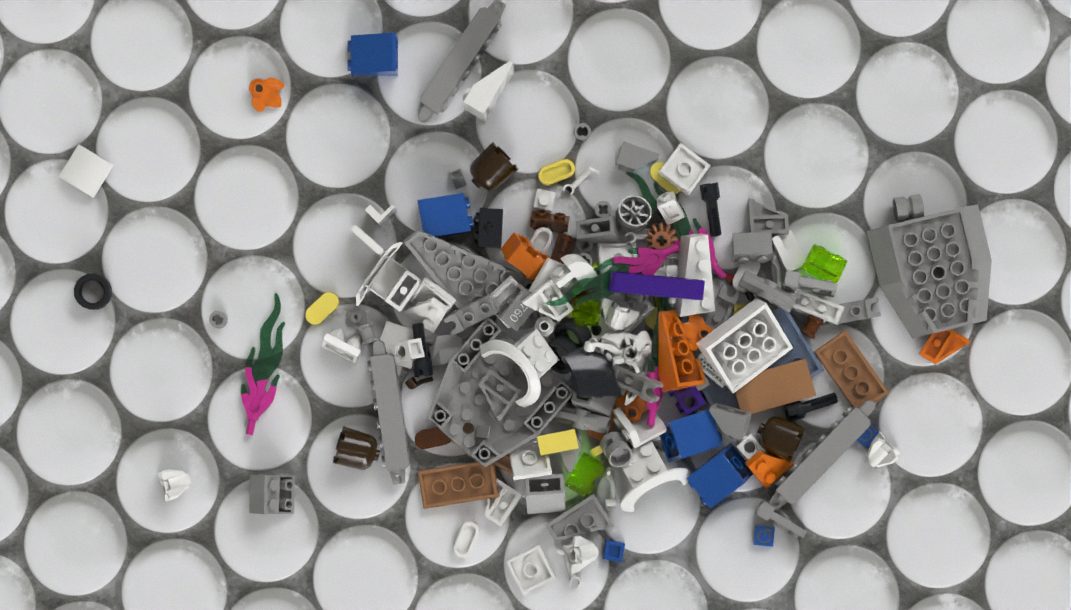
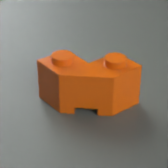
(523, 256)

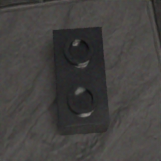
(494, 238)

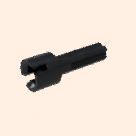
(710, 194)
(422, 365)
(798, 409)

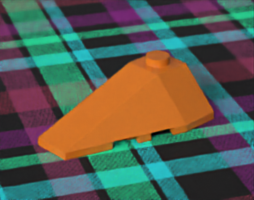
(676, 360)

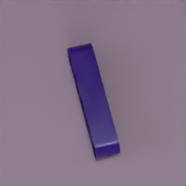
(656, 285)

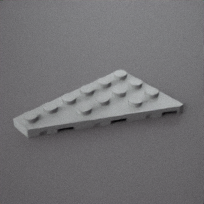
(459, 270)

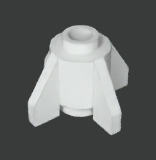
(618, 315)
(545, 333)
(632, 358)
(881, 452)
(173, 483)
(580, 553)

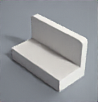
(380, 219)
(788, 251)

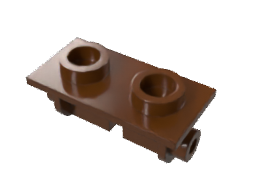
(558, 221)
(563, 246)

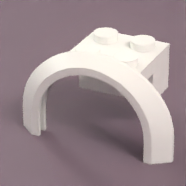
(390, 281)
(617, 339)
(532, 356)
(646, 472)

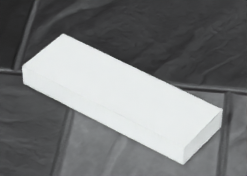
(818, 306)

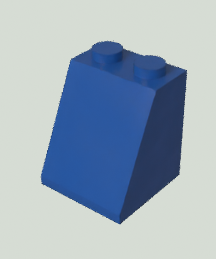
(373, 54)
(445, 215)
(690, 436)
(719, 475)

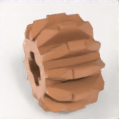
(668, 235)

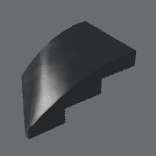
(590, 374)

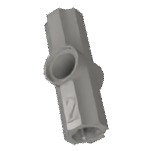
(767, 291)
(583, 420)

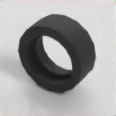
(78, 291)
(582, 332)
(566, 346)

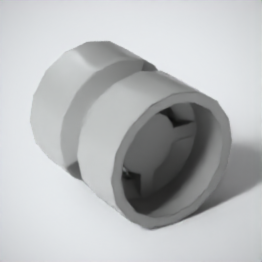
(908, 208)
(616, 449)

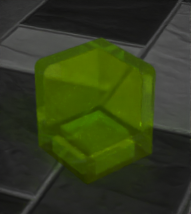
(587, 313)

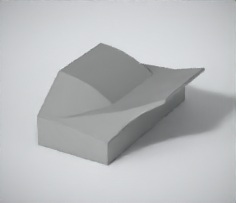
(445, 348)

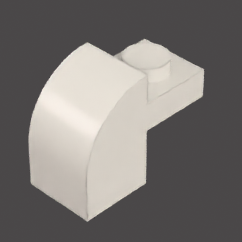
(573, 267)

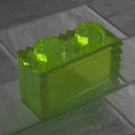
(824, 264)
(584, 474)

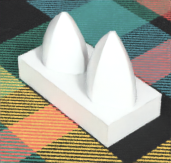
(348, 350)

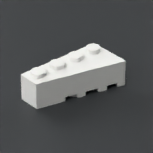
(695, 264)

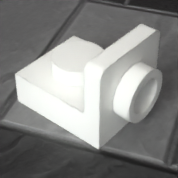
(669, 207)

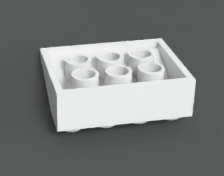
(486, 92)
(745, 345)

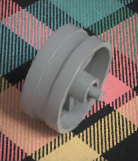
(633, 213)

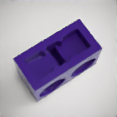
(681, 395)

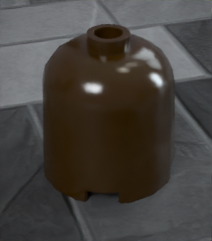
(492, 168)
(780, 437)
(356, 449)

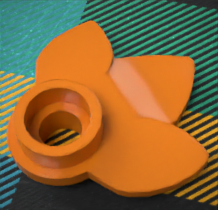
(268, 95)
(693, 330)
(637, 404)

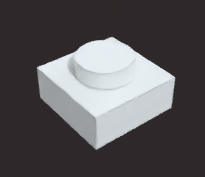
(544, 200)

